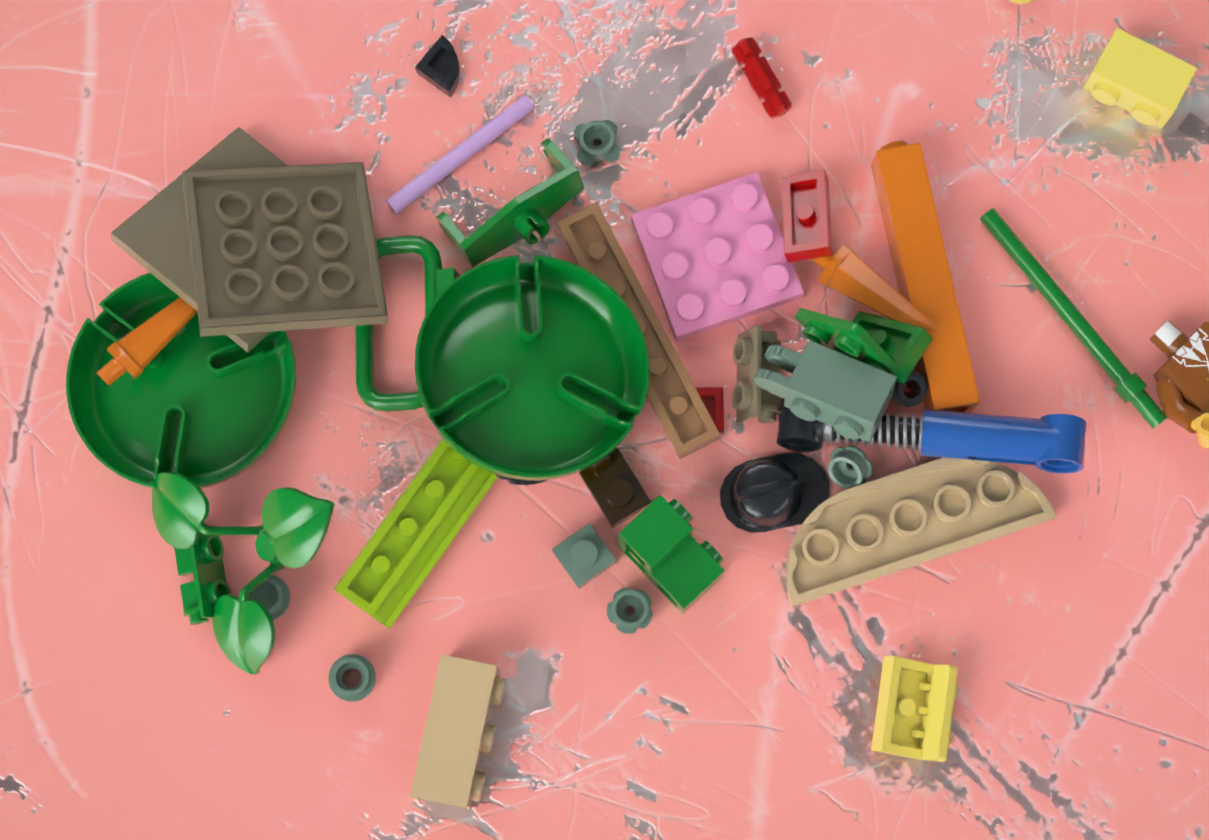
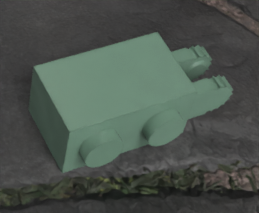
(829, 388)

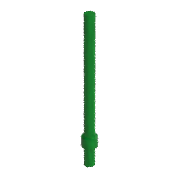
(1129, 386)

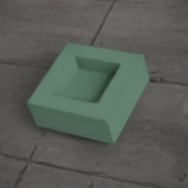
(584, 556)

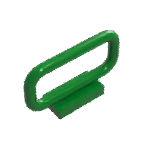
(435, 282)

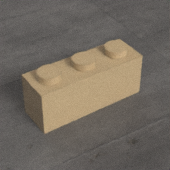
(457, 732)

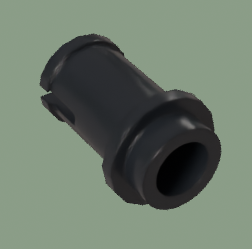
(918, 390)

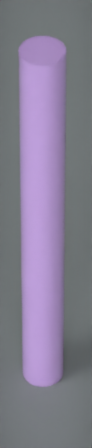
(460, 154)

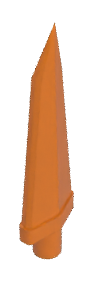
(857, 280)
(146, 341)

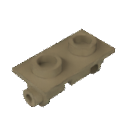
(749, 356)

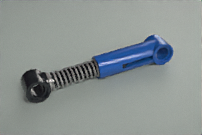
(1051, 443)

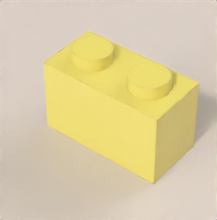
(1139, 78)

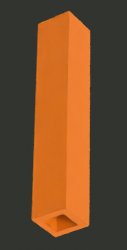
(924, 273)

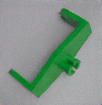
(522, 214)

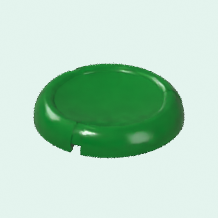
(531, 367)
(194, 407)

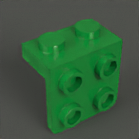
(869, 339)

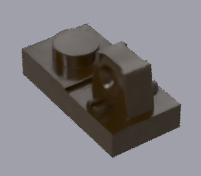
(615, 488)

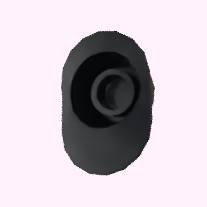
(773, 492)

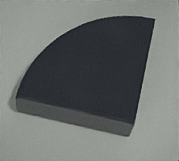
(440, 66)

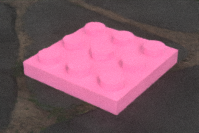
(716, 256)

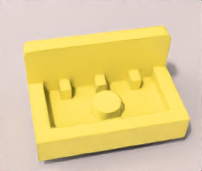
(915, 709)

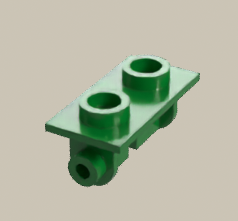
(209, 583)

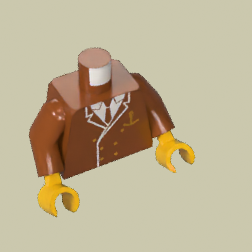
(1185, 378)

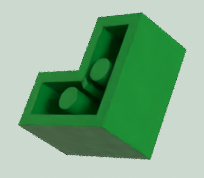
(668, 555)

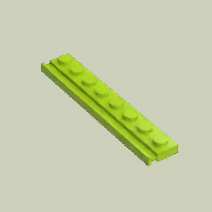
(414, 534)

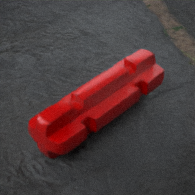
(761, 77)

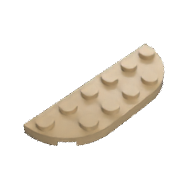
(908, 523)

